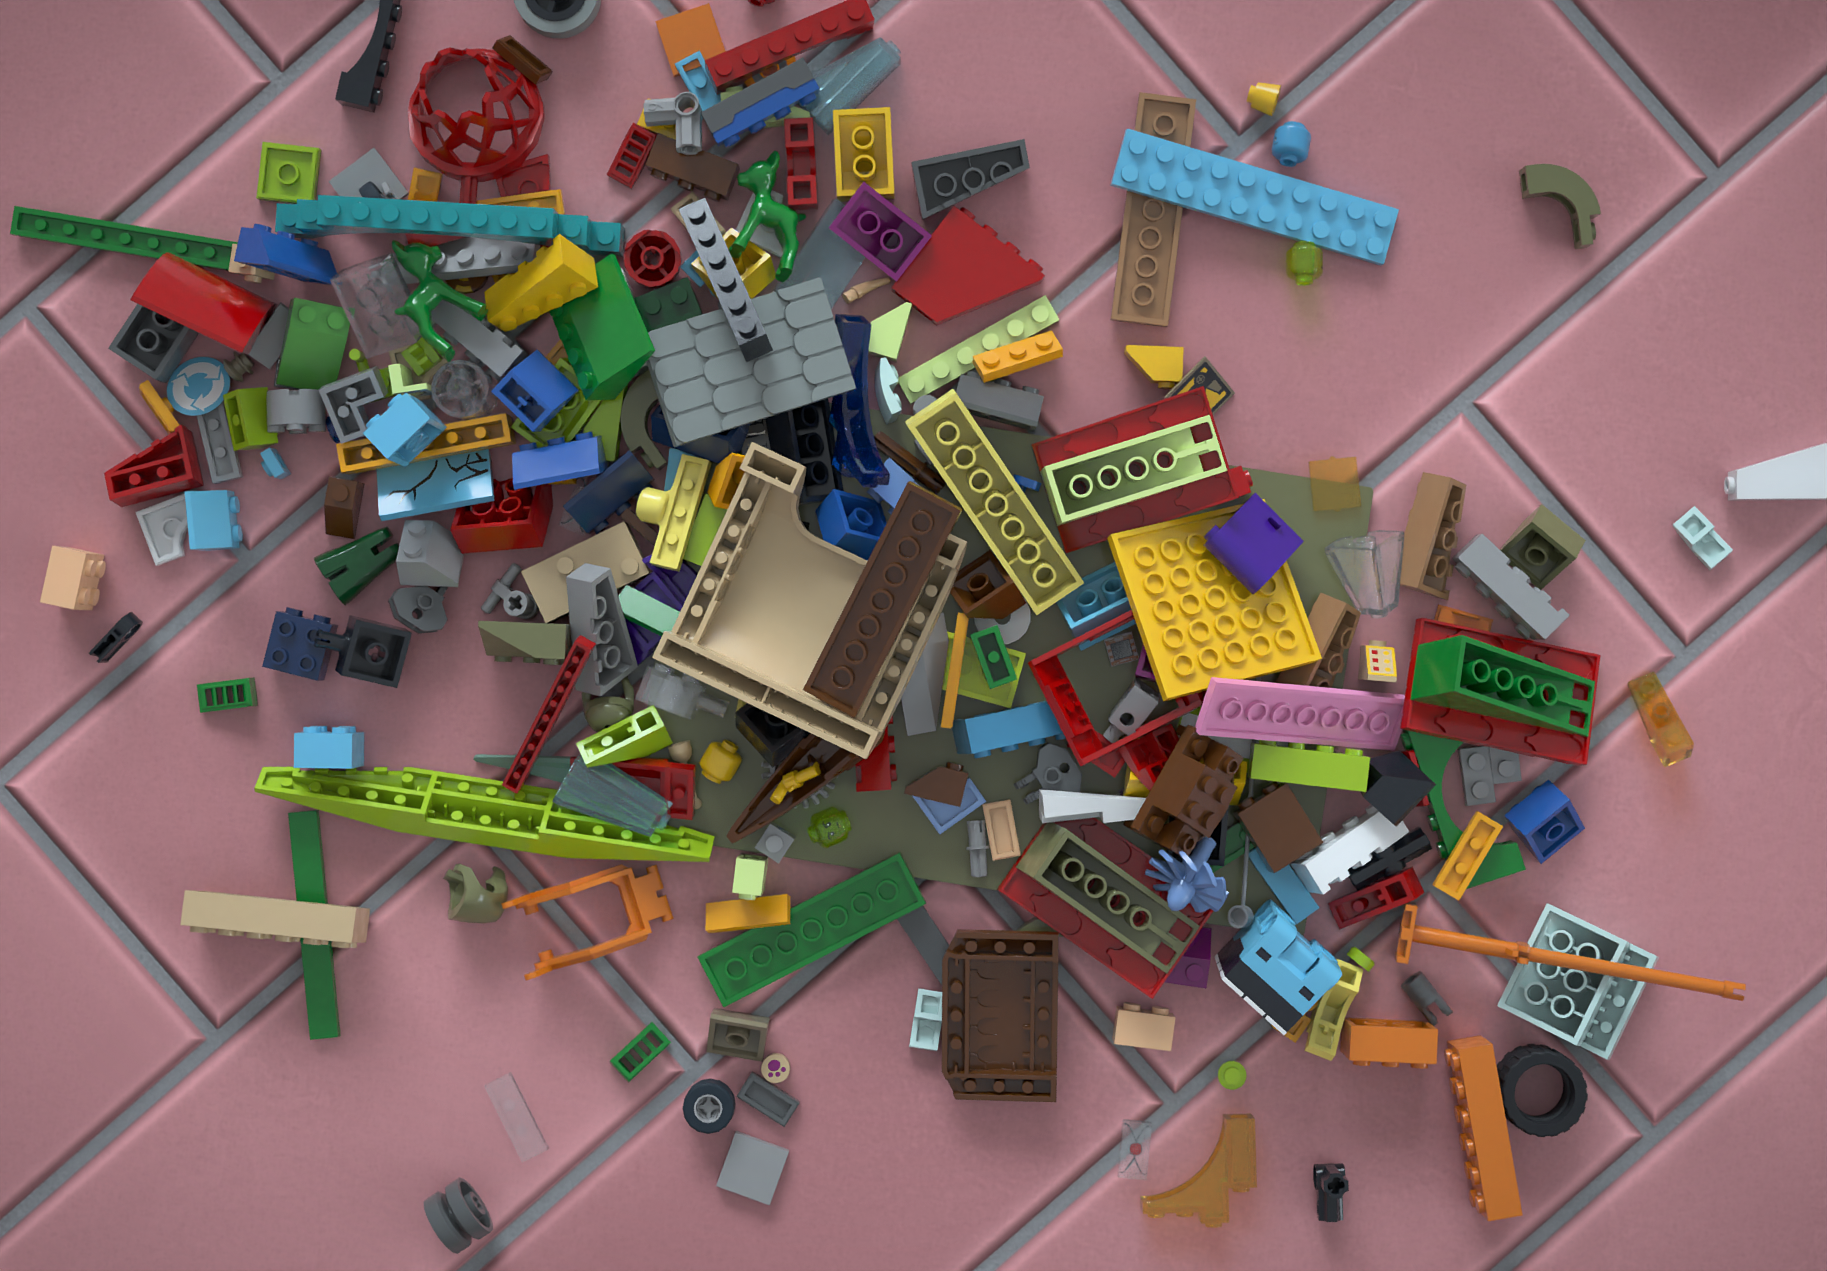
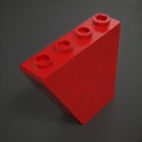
(964, 270)

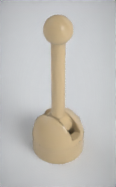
(681, 753)

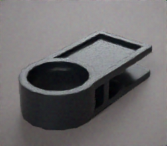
(116, 637)

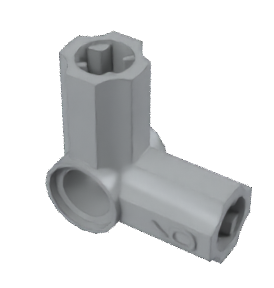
(670, 112)

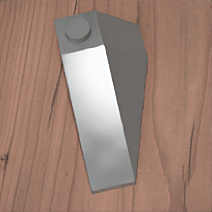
(924, 689)

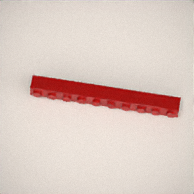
(548, 714)

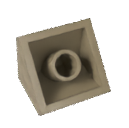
(737, 1034)

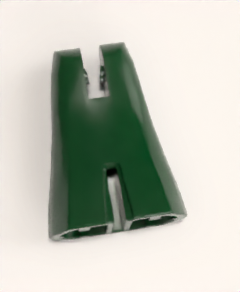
(357, 563)

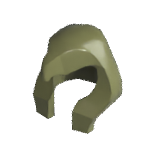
(470, 900)

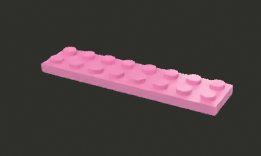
(1300, 714)

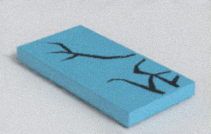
(435, 485)

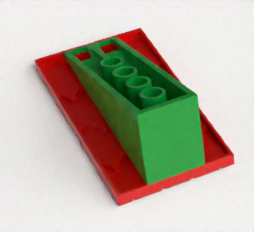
(1500, 692)

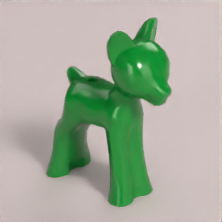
(782, 219)
(418, 261)

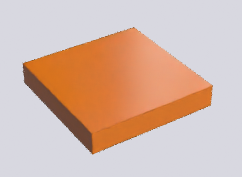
(687, 34)

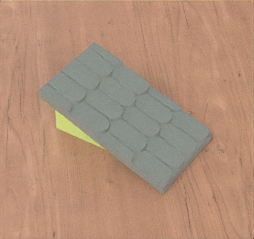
(712, 388)

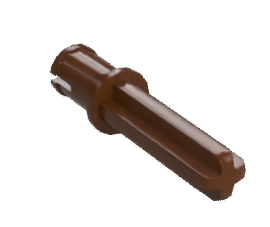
(908, 462)

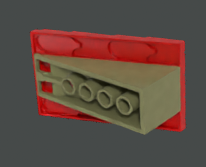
(1097, 896)

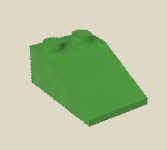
(312, 344)

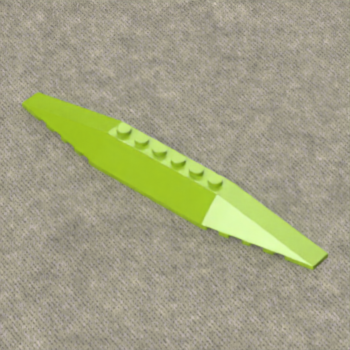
(476, 813)

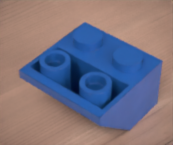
(535, 391)

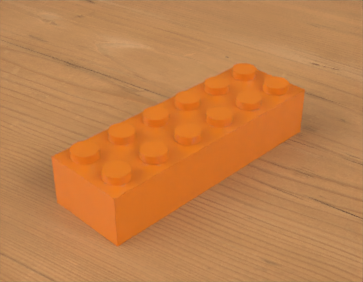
(1483, 1128)

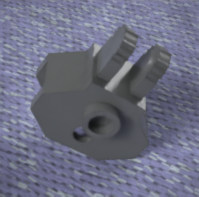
(424, 603)
(1049, 774)

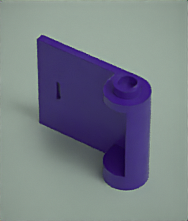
(1253, 543)

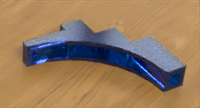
(855, 444)

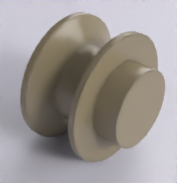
(238, 366)

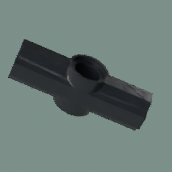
(1391, 859)

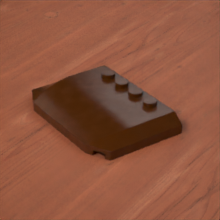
(1001, 1015)

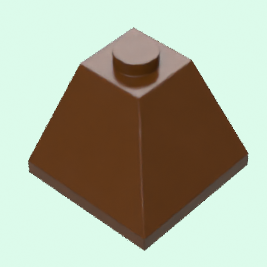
(986, 589)

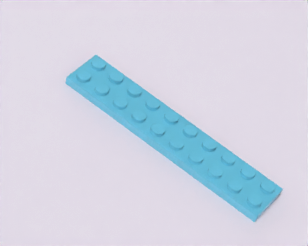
(1254, 197)

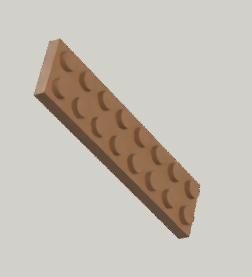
(1151, 225)

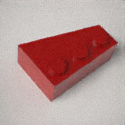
(158, 471)
(876, 771)

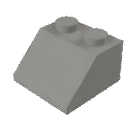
(428, 555)

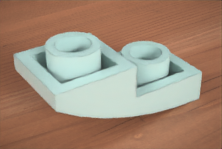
(885, 382)

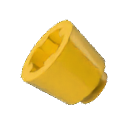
(1264, 97)

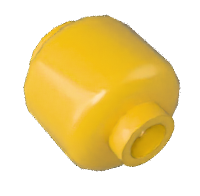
(720, 761)

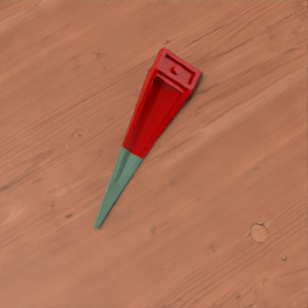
(666, 778)

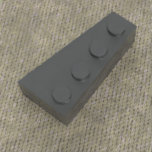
(959, 175)

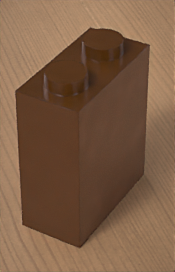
(1277, 826)

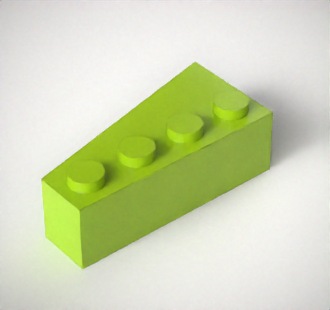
(1309, 766)

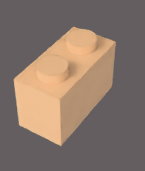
(1143, 1027)

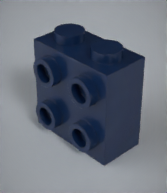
(292, 644)

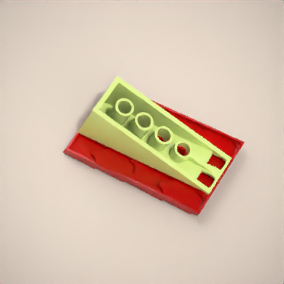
(1159, 466)

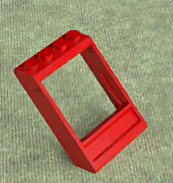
(1069, 710)

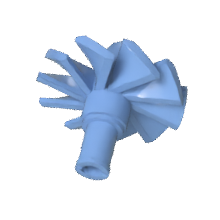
(1190, 880)

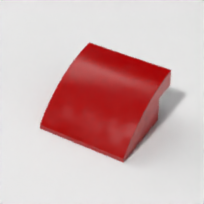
(203, 302)

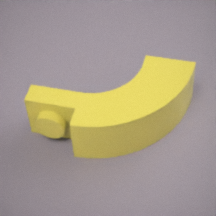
(1331, 1011)

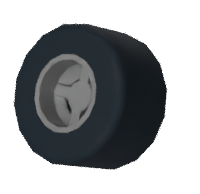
(709, 1116)

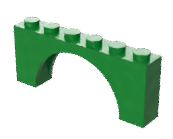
(1432, 757)

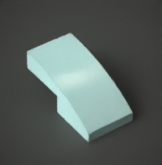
(1701, 538)
(927, 1020)

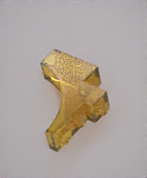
(1207, 1191)

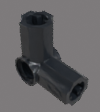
(1330, 1186)

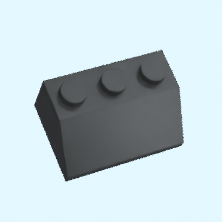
(1000, 401)

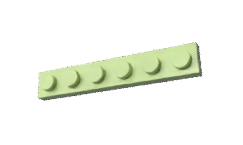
(959, 358)

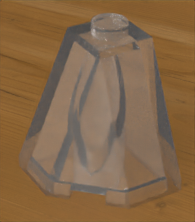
(1370, 569)

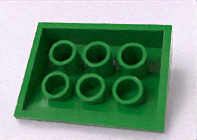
(604, 334)

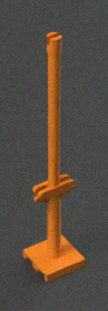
(1523, 953)

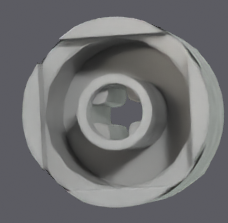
(295, 411)

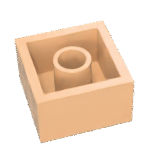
(73, 578)

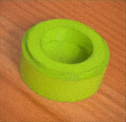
(1360, 958)

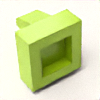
(421, 357)

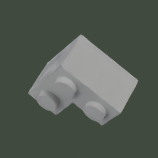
(346, 399)

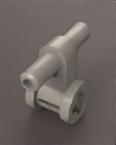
(511, 597)

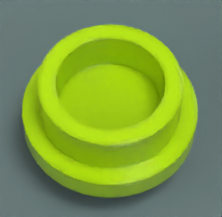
(1232, 1075)

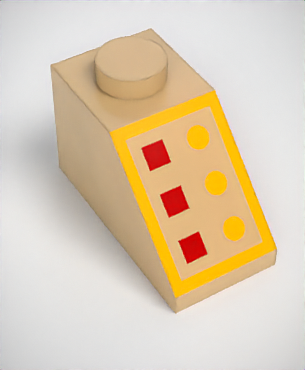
(1377, 662)

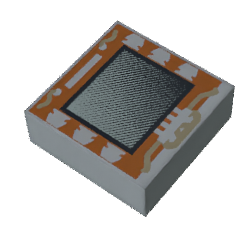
(1121, 649)

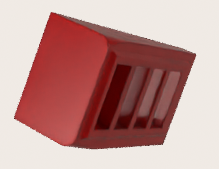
(624, 151)

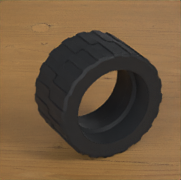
(1568, 1108)

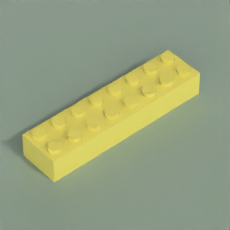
(994, 501)

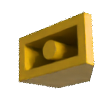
(1158, 363)

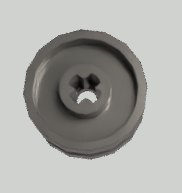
(458, 1215)

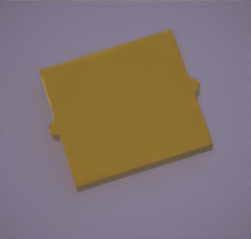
(1334, 483)

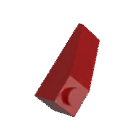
(1376, 898)

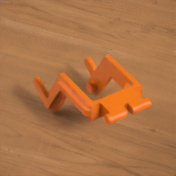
(638, 900)

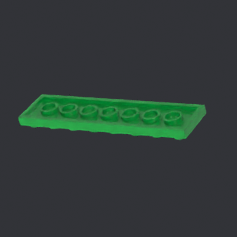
(814, 930)

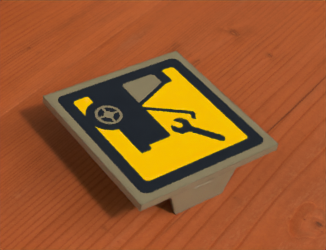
(1205, 375)

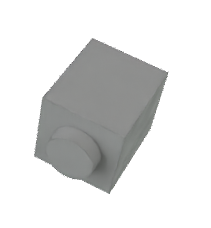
(775, 842)

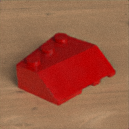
(510, 522)

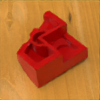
(1149, 754)

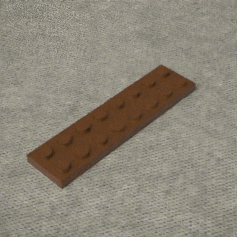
(882, 599)

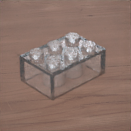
(369, 298)

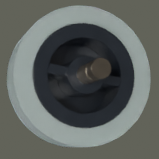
(558, 17)

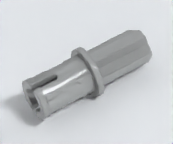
(977, 848)

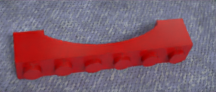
(819, 29)

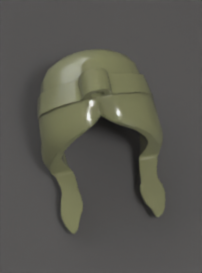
(607, 711)

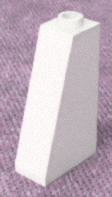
(1787, 477)

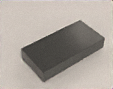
(768, 1099)

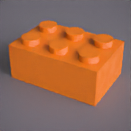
(1389, 1042)

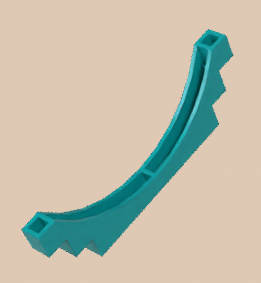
(511, 223)

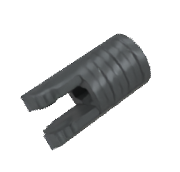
(1423, 994)

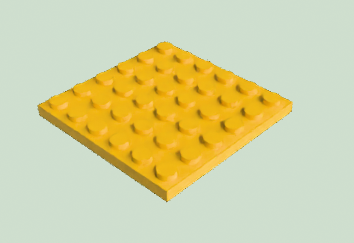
(1199, 616)

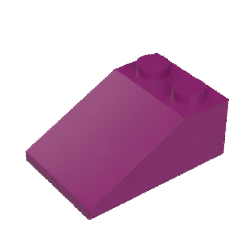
(880, 231)

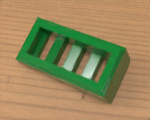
(249, 693)
(622, 1069)

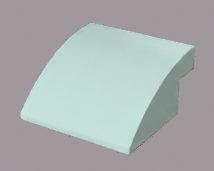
(1576, 1003)

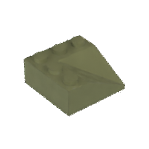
(526, 640)

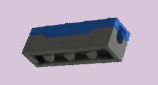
(761, 102)

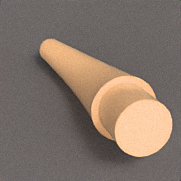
(860, 290)

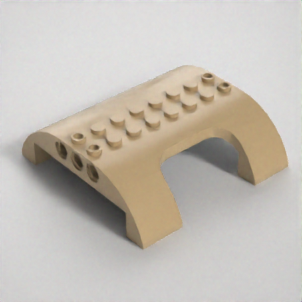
(773, 601)

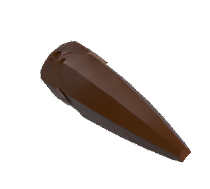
(811, 749)

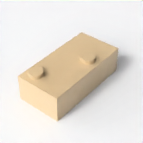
(612, 549)

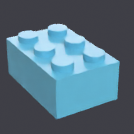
(404, 429)

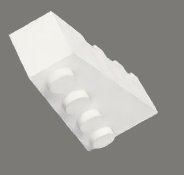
(1346, 849)

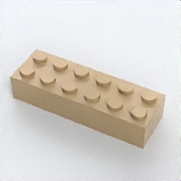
(272, 916)

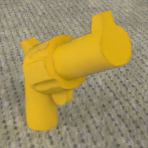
(793, 781)

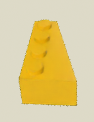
(541, 285)

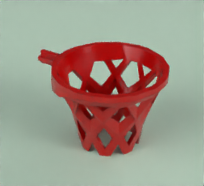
(490, 162)

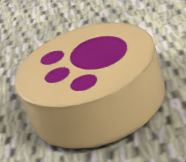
(775, 1068)

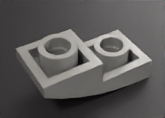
(270, 339)

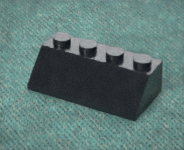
(809, 440)

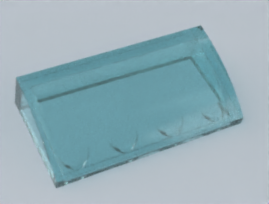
(826, 257)

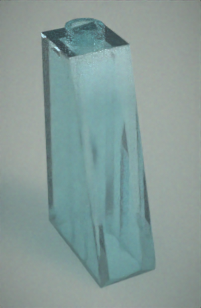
(851, 80)
(613, 797)

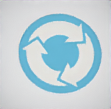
(198, 386)

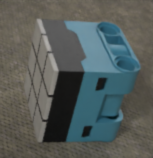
(1277, 967)

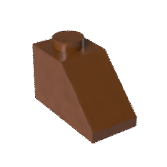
(342, 507)
(941, 784)

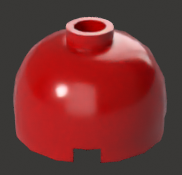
(652, 258)

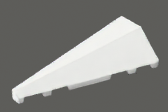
(1065, 806)

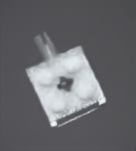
(677, 694)

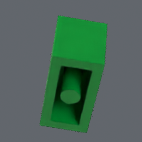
(993, 657)

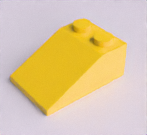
(863, 151)

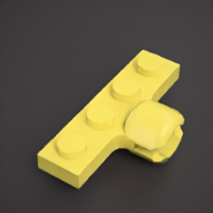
(674, 511)

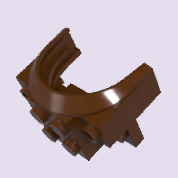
(1188, 792)

